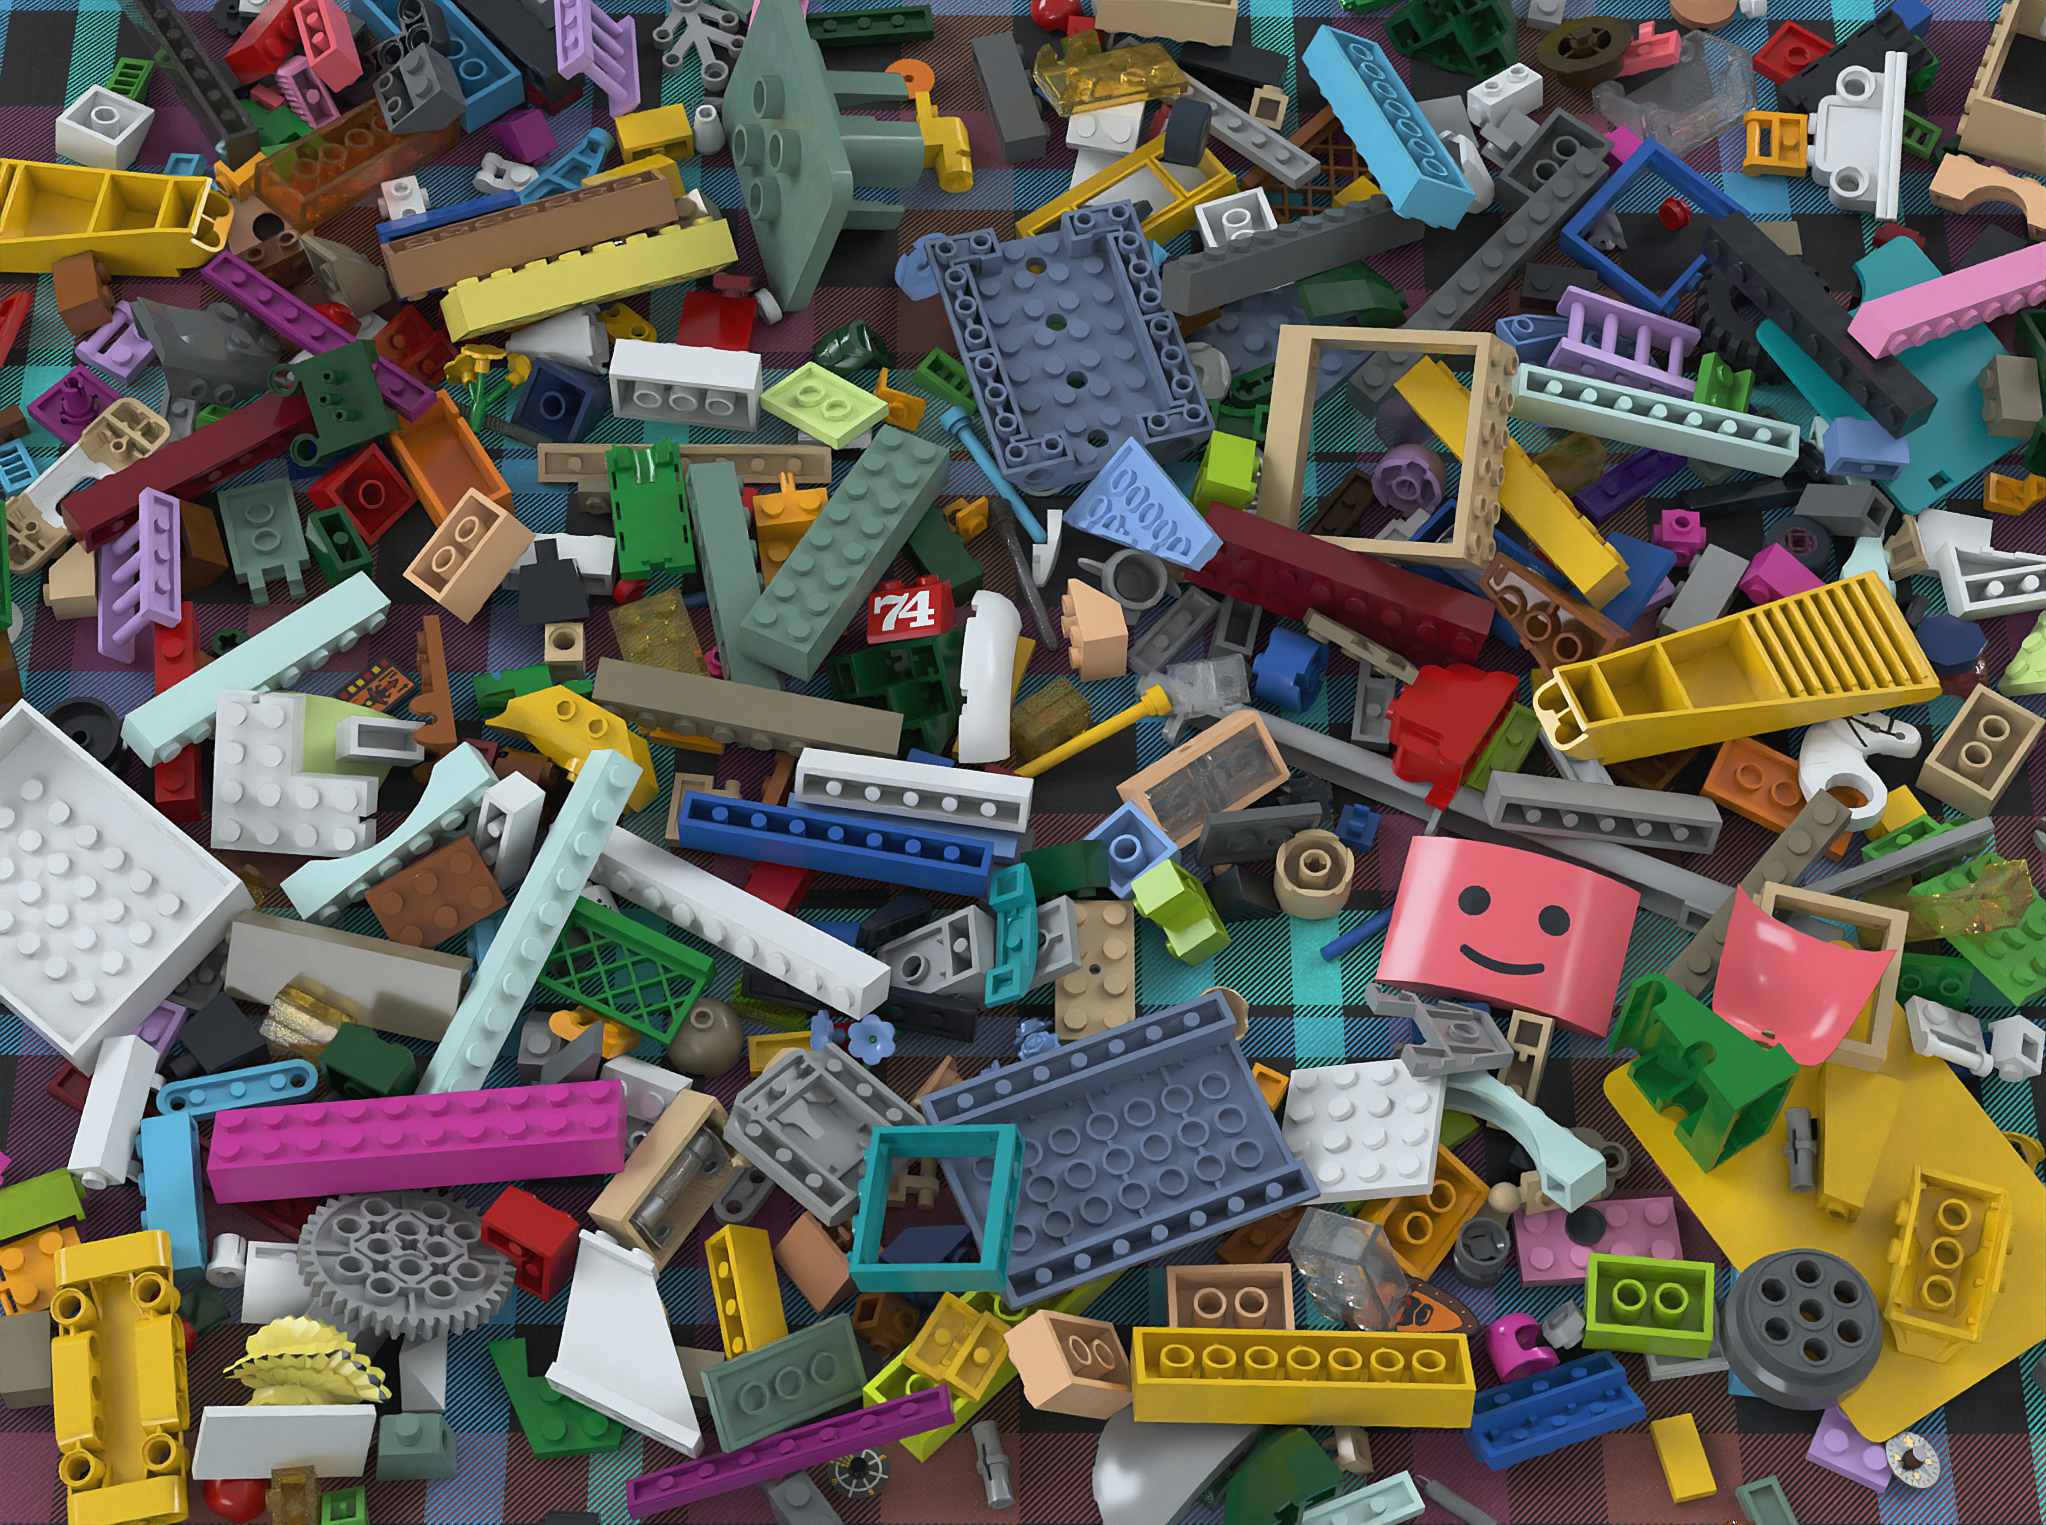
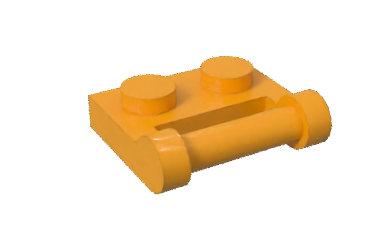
(1787, 144)
(616, 1037)

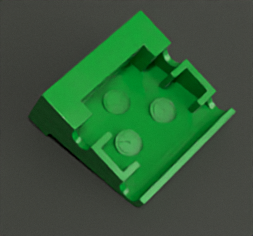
(1702, 1066)

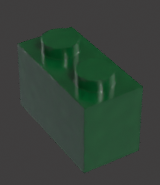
(337, 545)
(1068, 869)

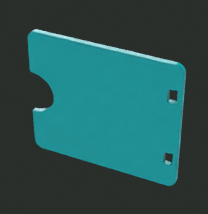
(1956, 435)

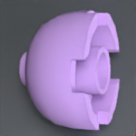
(1410, 479)

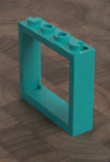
(976, 1140)

